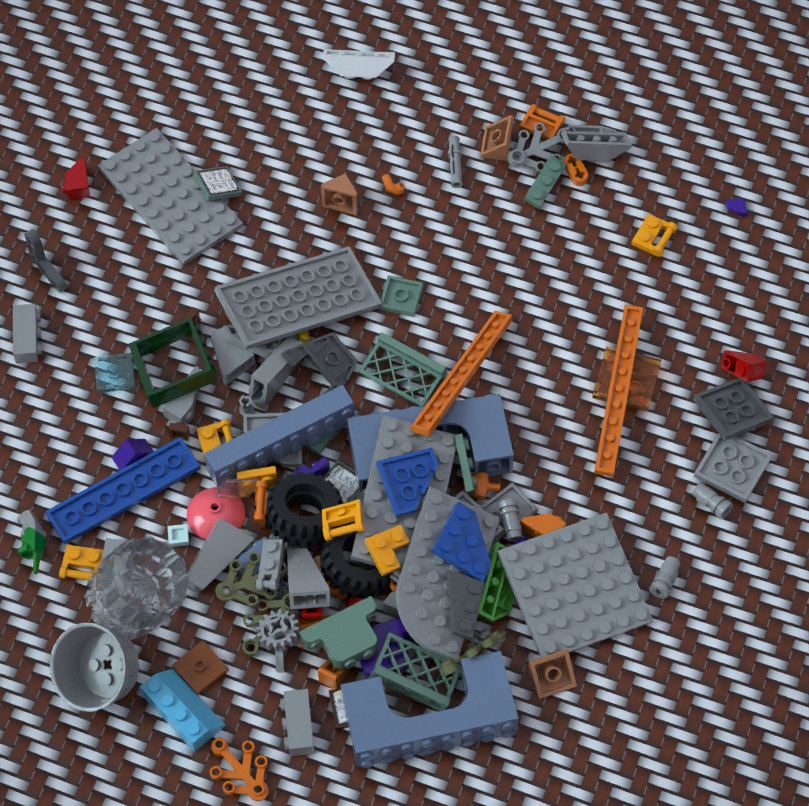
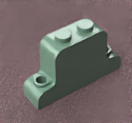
(345, 635)

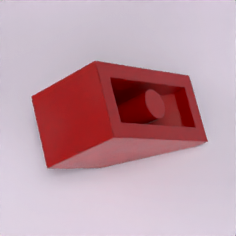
(76, 181)

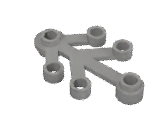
(535, 148)

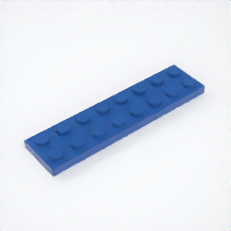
(122, 490)

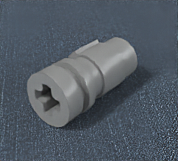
(709, 498)
(509, 512)
(666, 576)

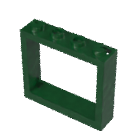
(164, 338)

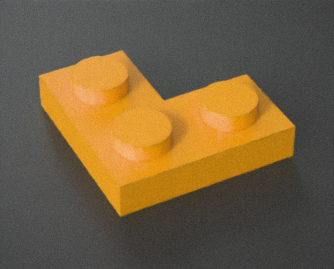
(382, 548)

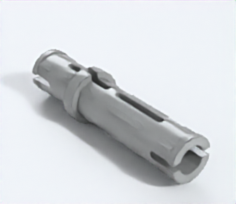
(455, 161)

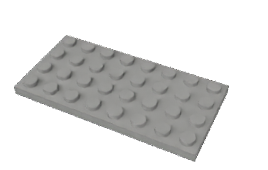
(168, 198)
(297, 297)
(395, 440)

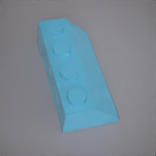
(181, 708)

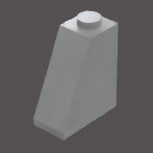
(230, 357)

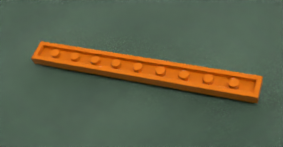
(461, 374)
(618, 391)

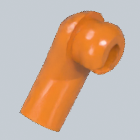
(396, 189)

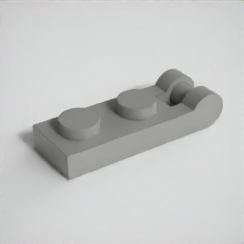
(270, 564)

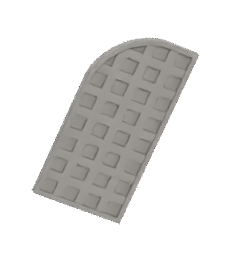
(423, 582)

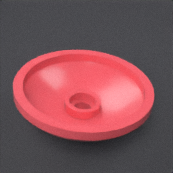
(202, 517)

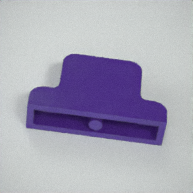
(381, 630)

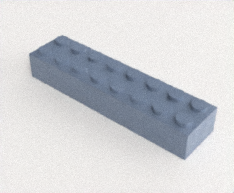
(280, 435)

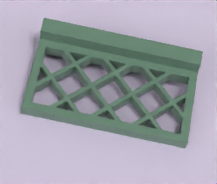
(414, 359)
(412, 688)

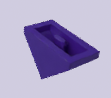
(130, 452)

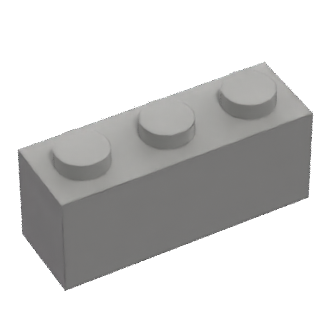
(26, 333)
(297, 722)

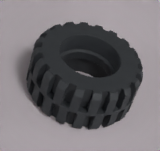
(300, 490)
(344, 576)

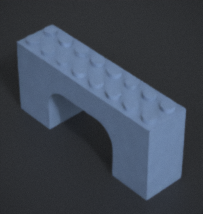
(478, 417)
(383, 736)

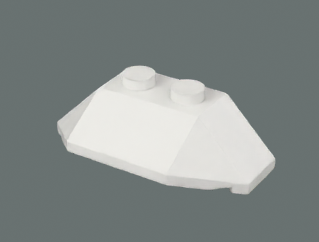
(358, 63)

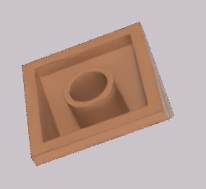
(498, 139)
(339, 195)
(552, 674)

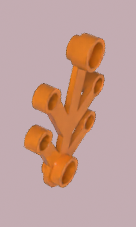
(241, 772)

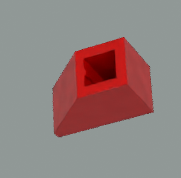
(744, 365)

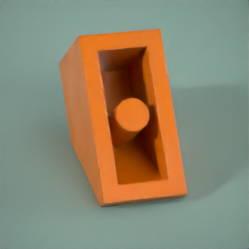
(541, 524)

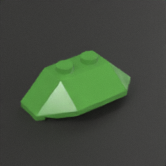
(497, 591)

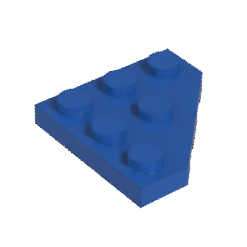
(407, 478)
(463, 544)

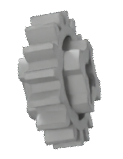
(278, 630)

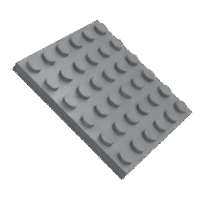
(575, 586)

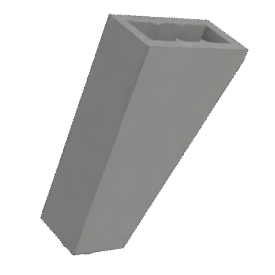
(271, 374)
(217, 552)
(305, 581)

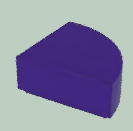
(737, 206)

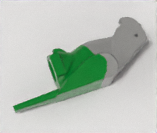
(32, 539)

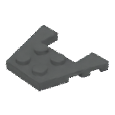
(328, 356)

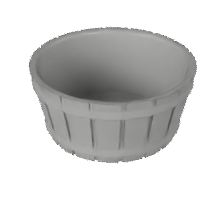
(80, 671)

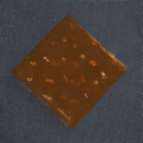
(642, 379)

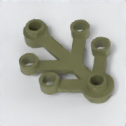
(247, 582)
(282, 604)
(473, 649)

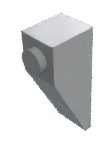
(182, 408)

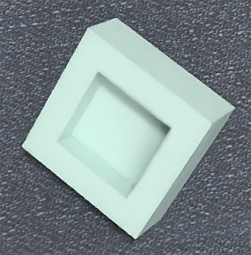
(178, 535)

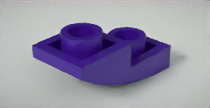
(318, 468)

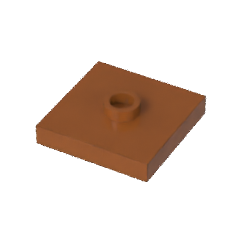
(200, 667)

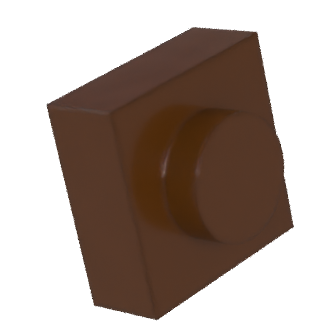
(194, 314)
(179, 430)

